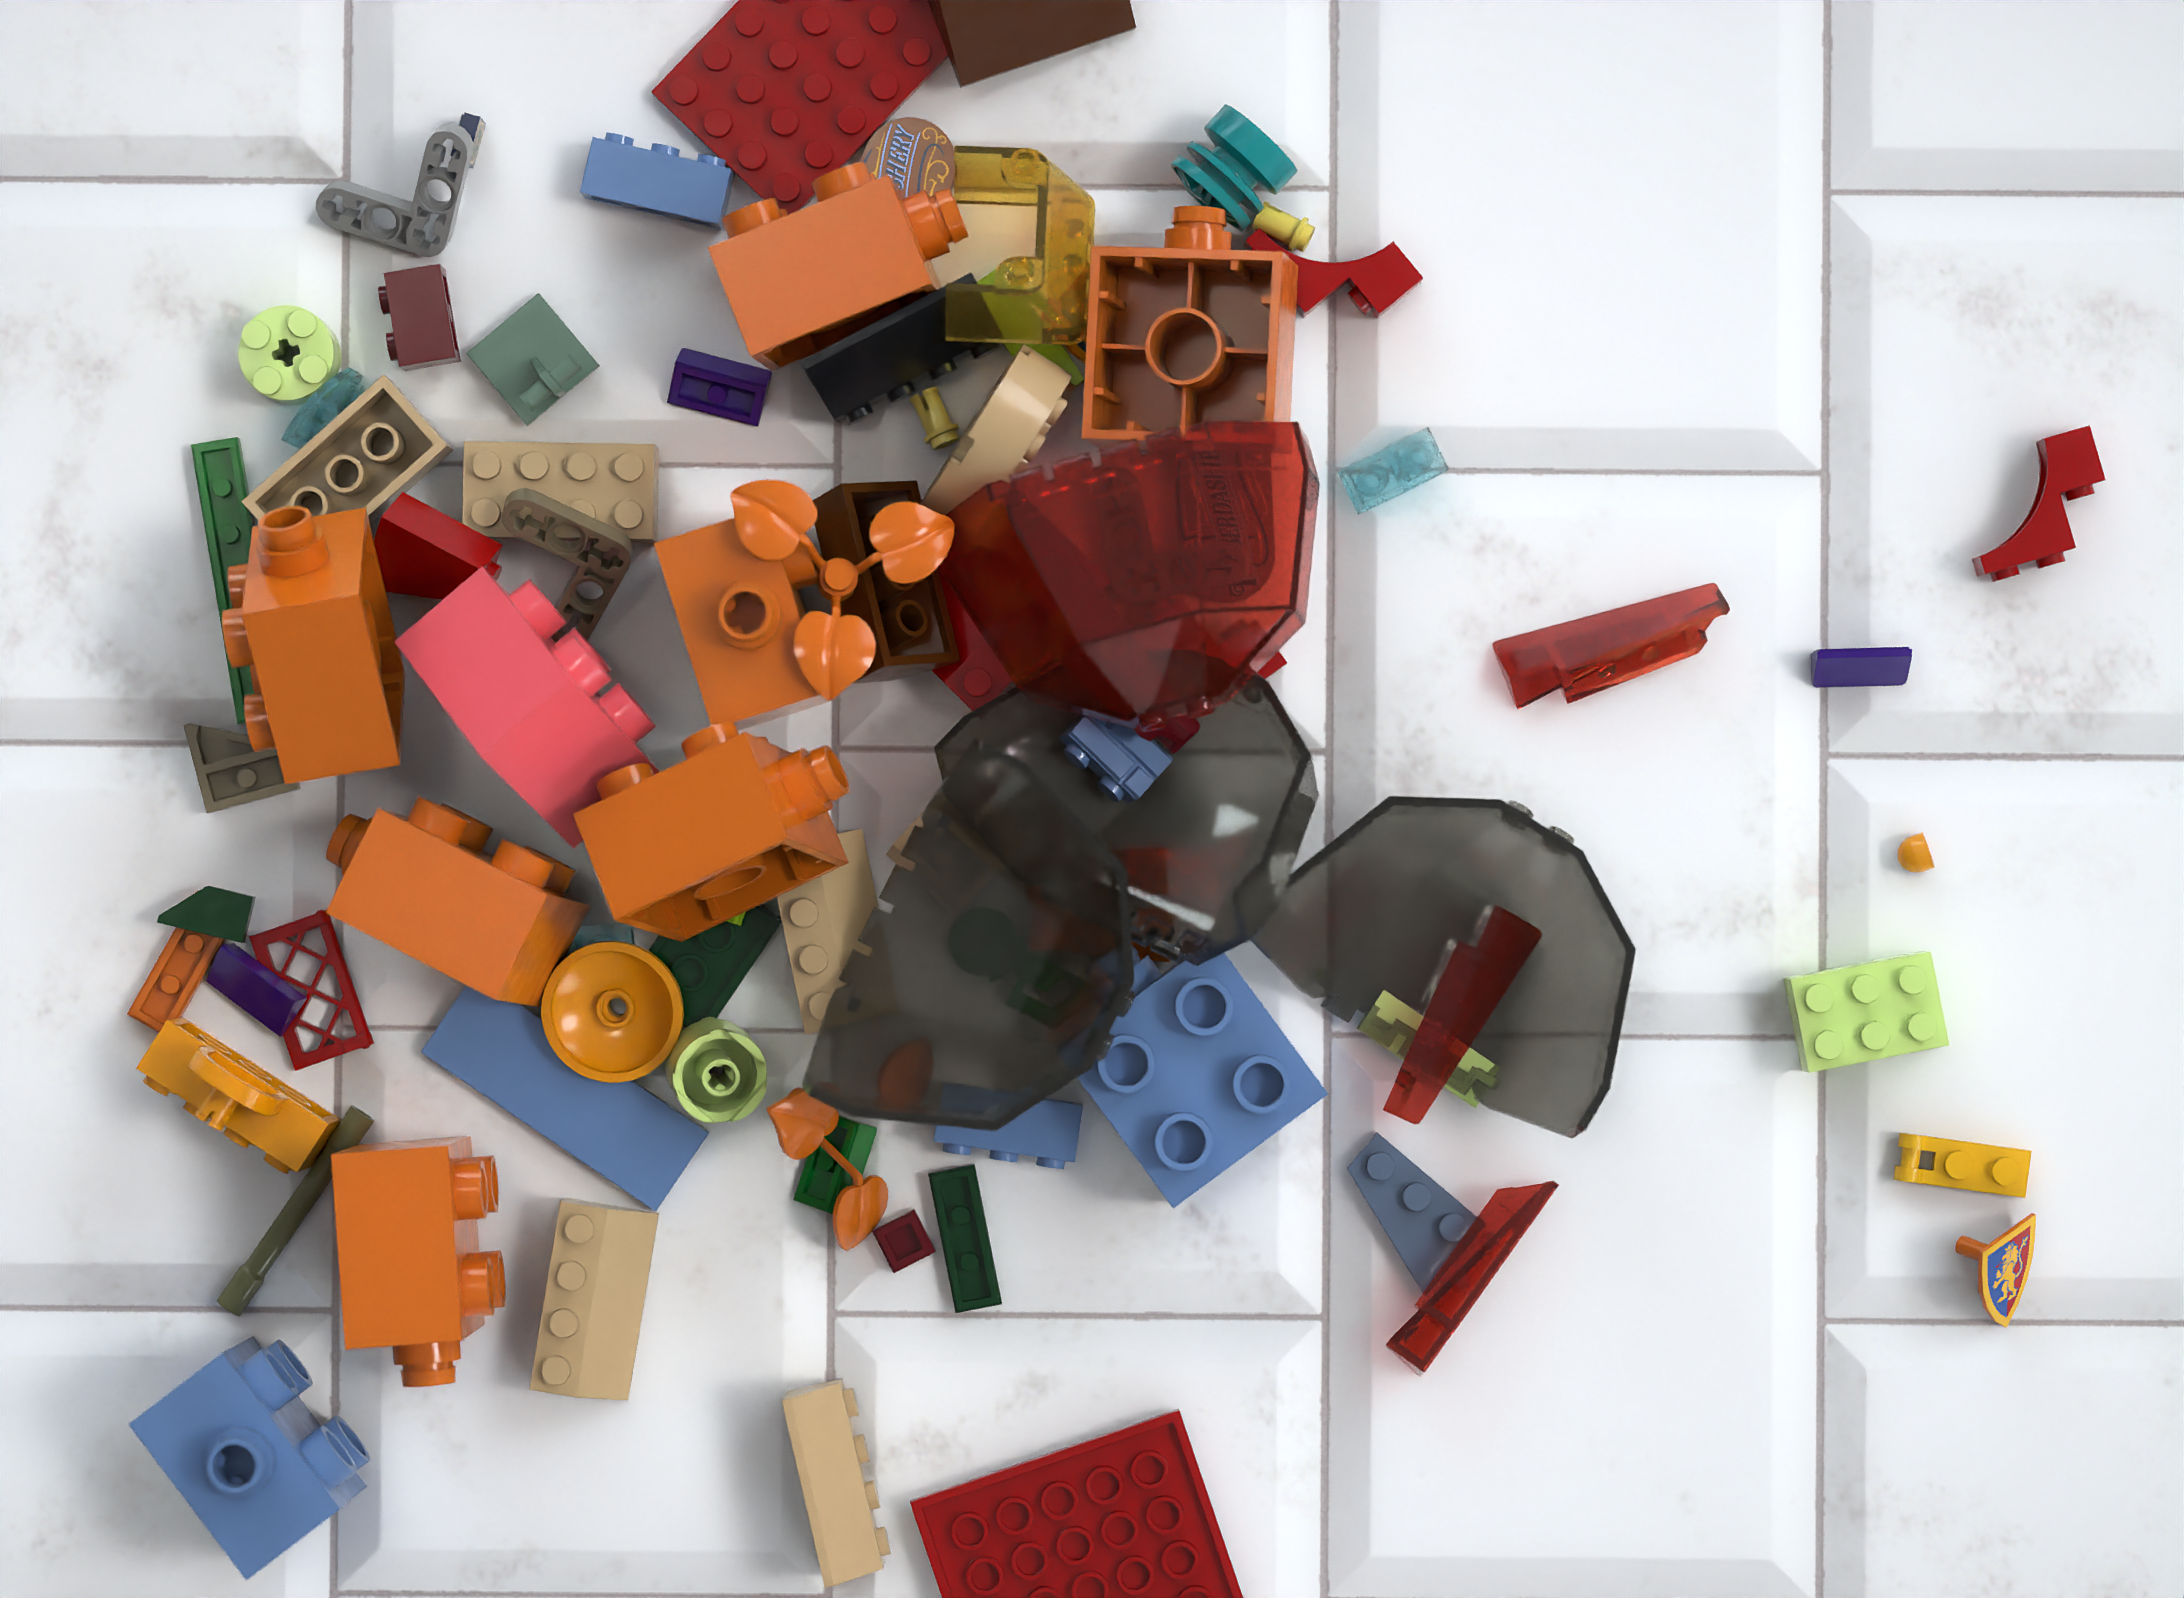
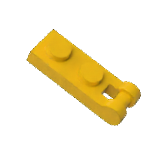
(1964, 1165)

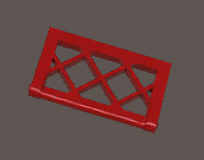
(348, 1002)

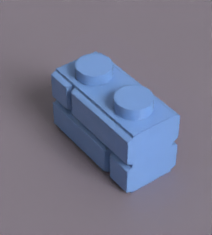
(1116, 755)

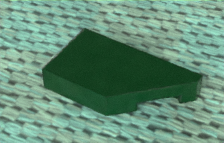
(213, 913)

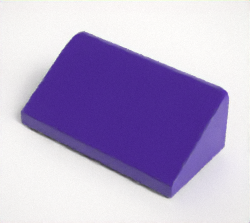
(719, 386)
(1860, 667)
(255, 988)

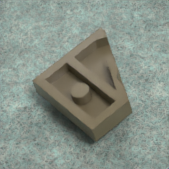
(231, 770)

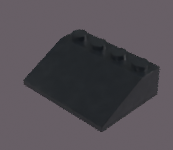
(889, 358)

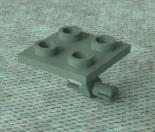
(533, 359)

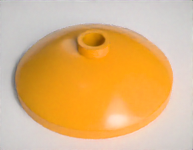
(592, 1035)

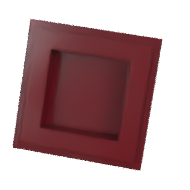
(904, 1241)

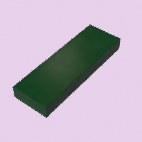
(965, 1238)

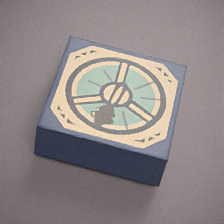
(475, 127)

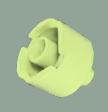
(266, 340)
(704, 1094)

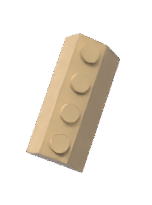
(824, 927)
(594, 1300)
(834, 1481)

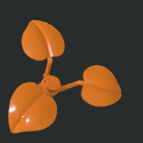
(908, 540)
(800, 1129)

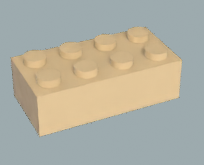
(357, 459)
(598, 479)

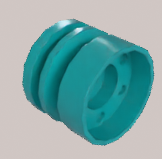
(1234, 167)

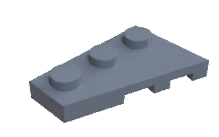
(1411, 1208)

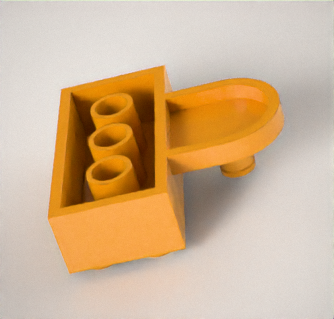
(237, 1095)

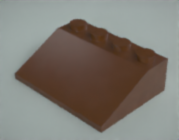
(1006, 35)

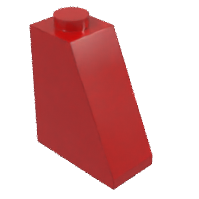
(428, 551)

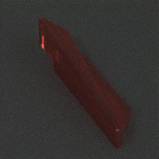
(1608, 646)

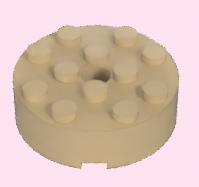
(1004, 430)

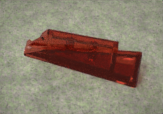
(1459, 1009)
(1467, 1273)

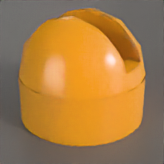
(1915, 854)

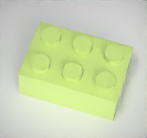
(1866, 1011)

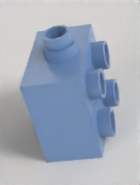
(1197, 1074)
(253, 1452)

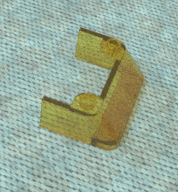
(1036, 296)

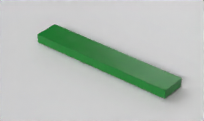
(227, 530)

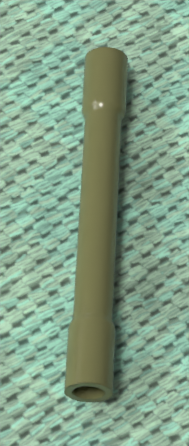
(251, 1274)

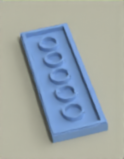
(606, 1125)

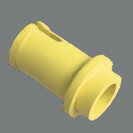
(1284, 227)
(935, 419)

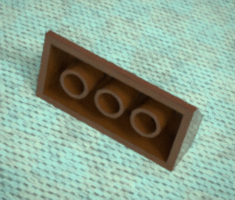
(906, 619)

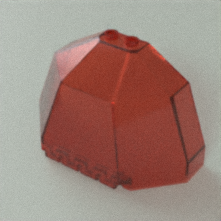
(1144, 576)

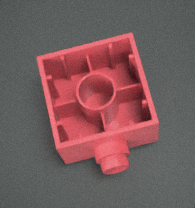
(525, 698)

